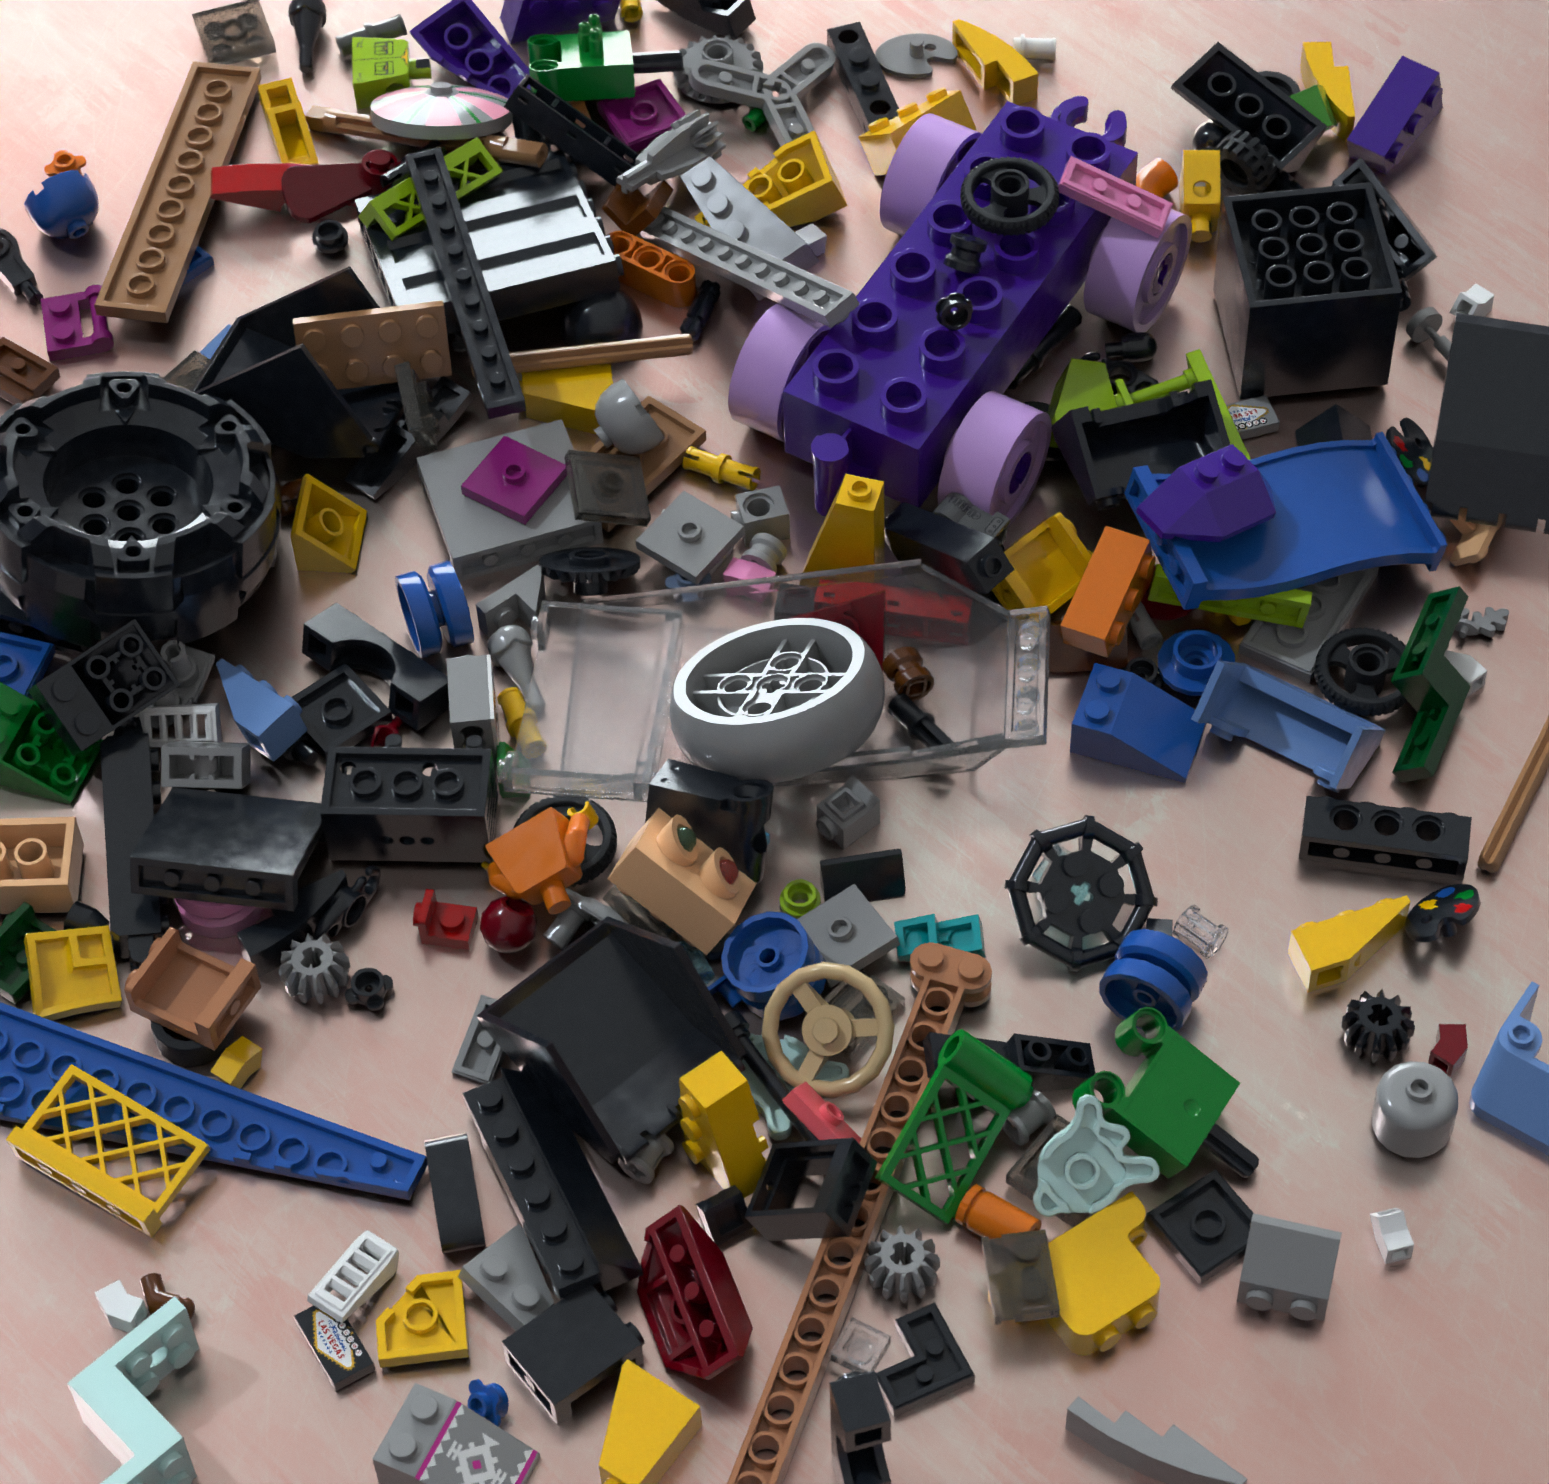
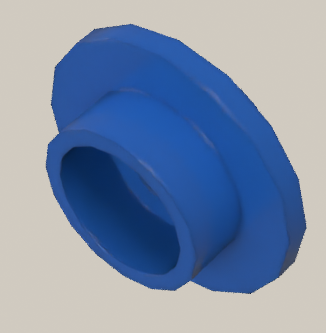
(1190, 658)

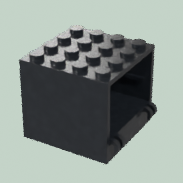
(1307, 290)

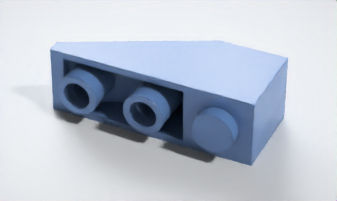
(259, 712)

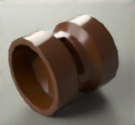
(906, 671)

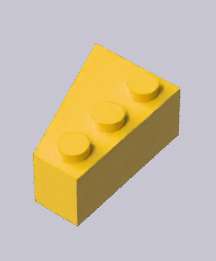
(886, 134)
(719, 1124)

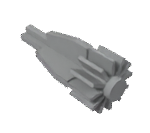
(675, 151)

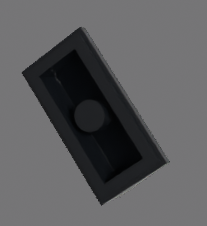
(875, 874)

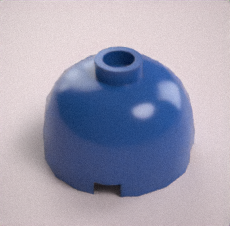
(64, 205)

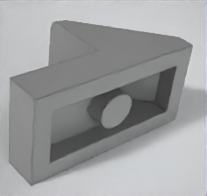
(514, 600)

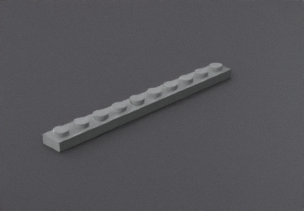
(751, 268)

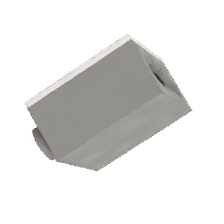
(473, 701)

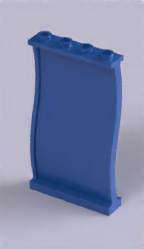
(1336, 514)

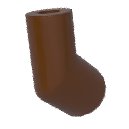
(289, 493)
(157, 1296)

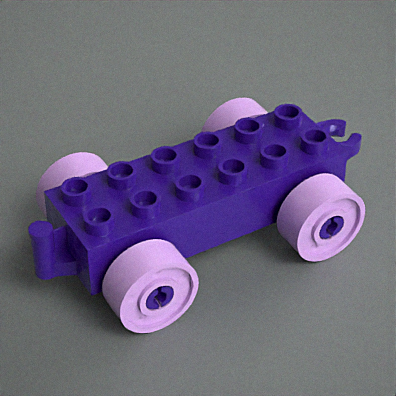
(926, 403)

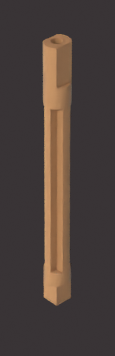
(500, 147)

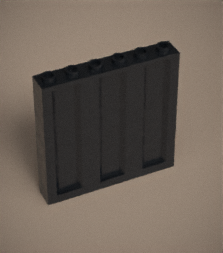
(530, 236)

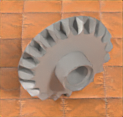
(717, 49)

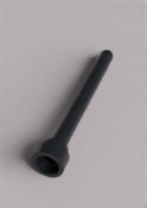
(764, 1071)

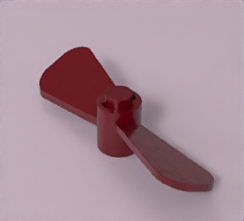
(323, 189)

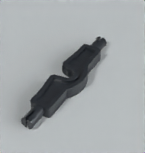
(15, 271)

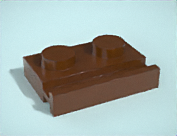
(23, 373)

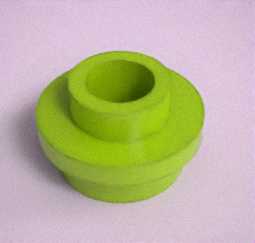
(799, 890)

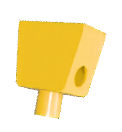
(1201, 202)

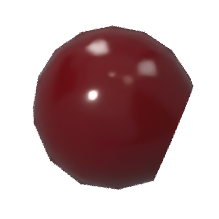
(508, 925)

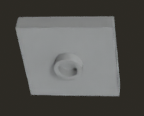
(690, 537)
(849, 930)

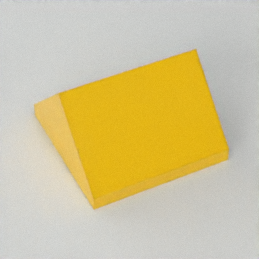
(326, 529)

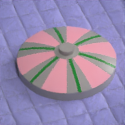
(440, 112)

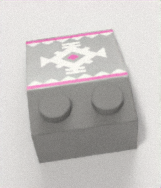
(449, 1444)

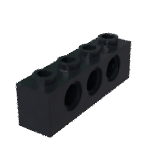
(1399, 852)

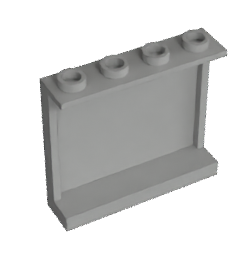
(485, 539)

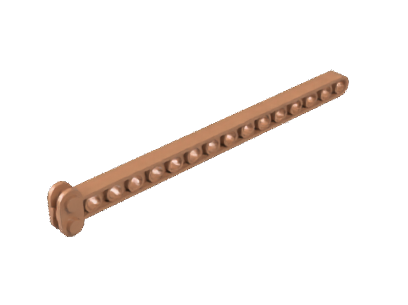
(943, 979)

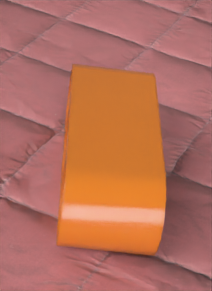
(655, 270)

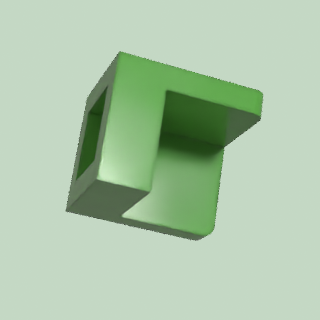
(1316, 102)

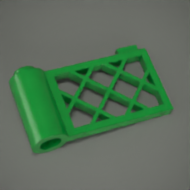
(974, 1073)

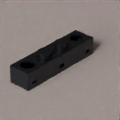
(861, 74)
(557, 126)

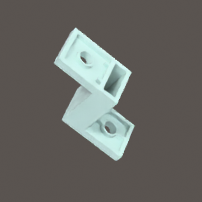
(114, 1402)

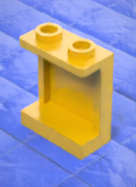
(1046, 566)

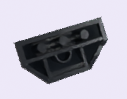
(1407, 243)

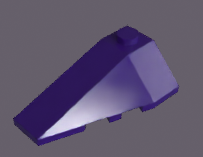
(470, 47)

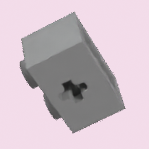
(205, 764)

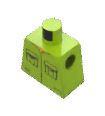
(383, 67)

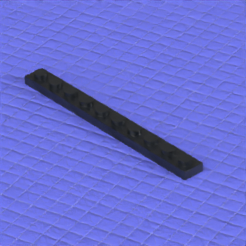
(465, 284)

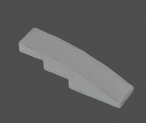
(1168, 1459)

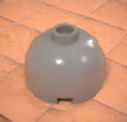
(625, 421)

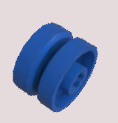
(439, 607)
(765, 953)
(1153, 973)

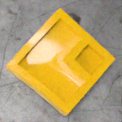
(72, 972)

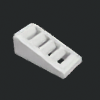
(212, 723)
(369, 1254)

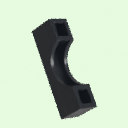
(341, 637)
(858, 1429)

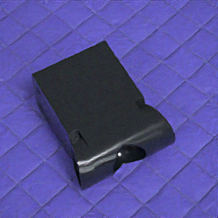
(718, 810)

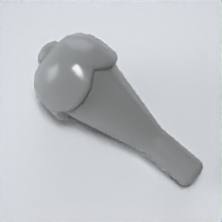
(511, 650)

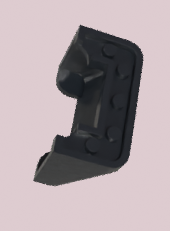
(1154, 433)

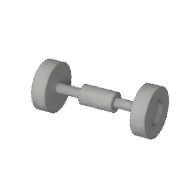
(1425, 326)

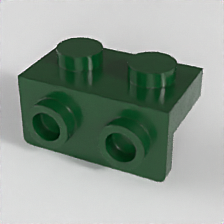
(13, 959)

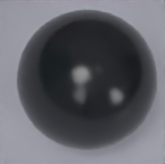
(601, 320)

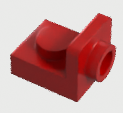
(444, 922)

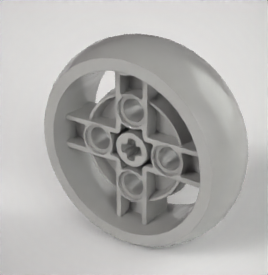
(777, 700)

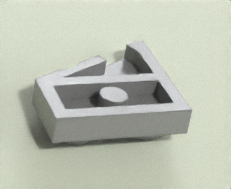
(509, 1279)

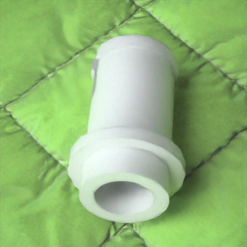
(1035, 47)

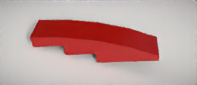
(251, 184)

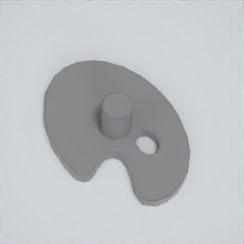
(907, 55)

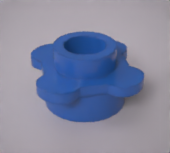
(488, 1401)

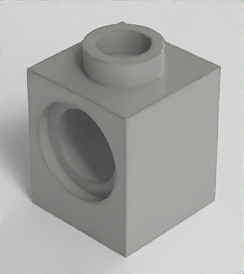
(762, 513)

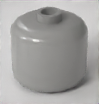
(1414, 1109)

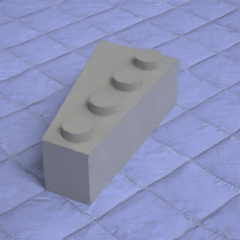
(744, 217)

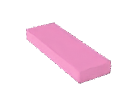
(1114, 197)

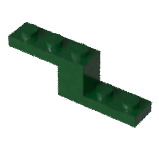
(1430, 685)

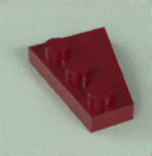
(861, 615)

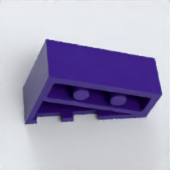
(1396, 115)

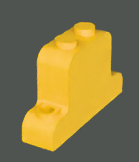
(1103, 1278)

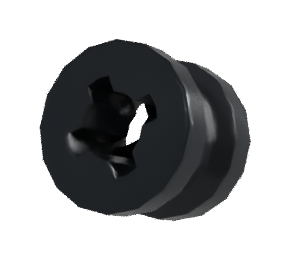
(965, 253)

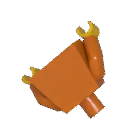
(541, 857)

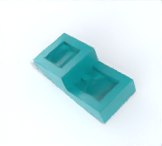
(958, 933)

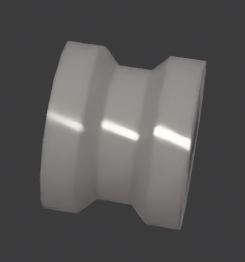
(765, 551)

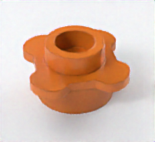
(63, 162)

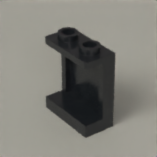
(572, 1349)

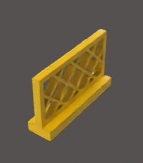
(92, 1182)

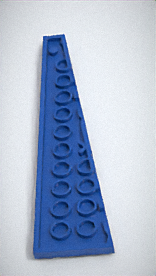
(232, 1121)

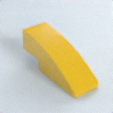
(995, 63)
(1319, 69)
(287, 122)

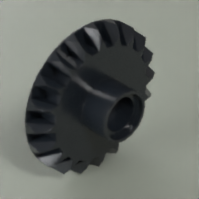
(590, 567)

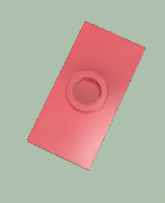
(818, 1115)

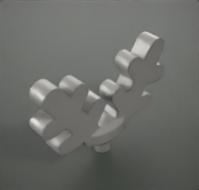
(1484, 625)

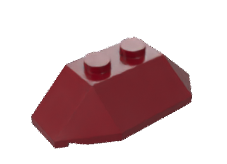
(691, 1298)

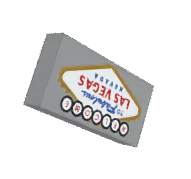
(1253, 417)

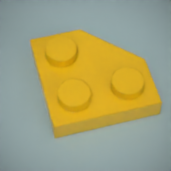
(424, 1322)

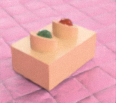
(682, 880)

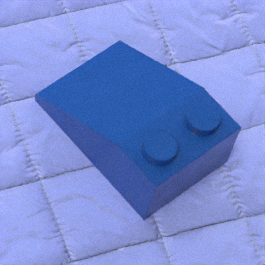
(1135, 725)

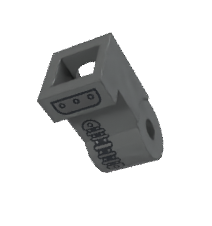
(961, 510)

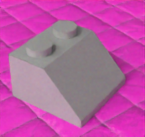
(1288, 1267)

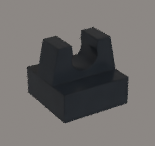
(724, 1215)

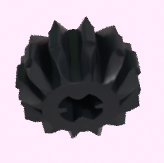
(1378, 1026)

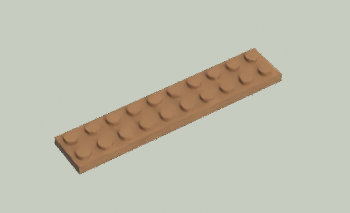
(177, 193)

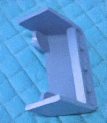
(1288, 721)
(1512, 1082)

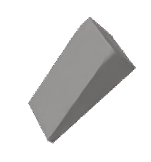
(479, 1053)

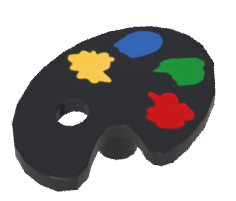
(1414, 458)
(1443, 909)

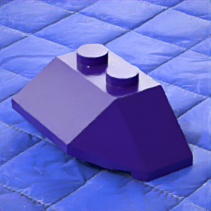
(1210, 499)

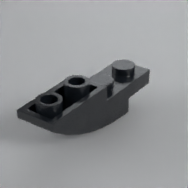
(1050, 1061)

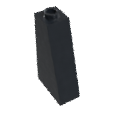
(946, 547)

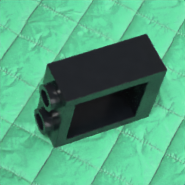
(846, 1181)

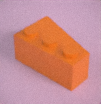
(1108, 592)

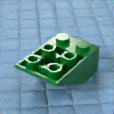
(34, 754)

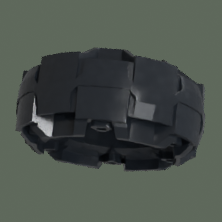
(134, 508)

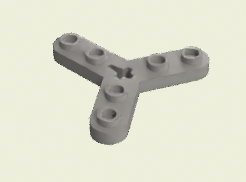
(755, 88)

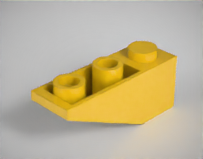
(1339, 946)

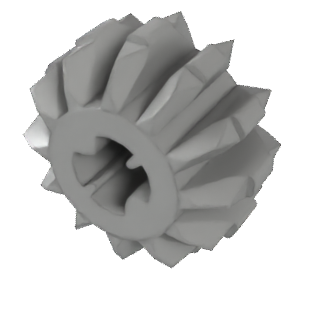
(314, 968)
(886, 1265)

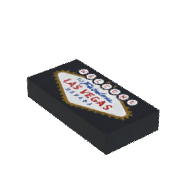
(335, 1347)

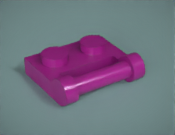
(65, 329)

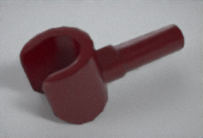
(383, 731)

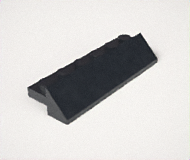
(551, 1186)

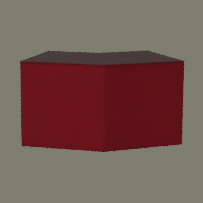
(1449, 1048)

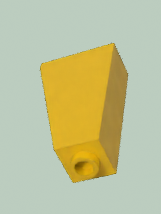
(852, 528)

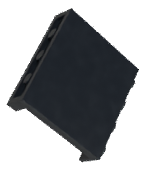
(226, 849)

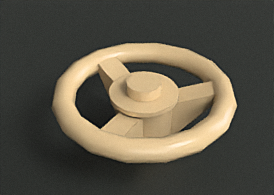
(828, 1028)

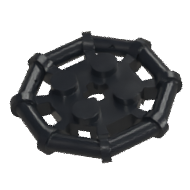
(1074, 869)

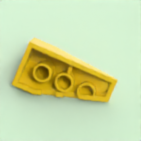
(796, 183)

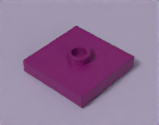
(643, 117)
(514, 480)

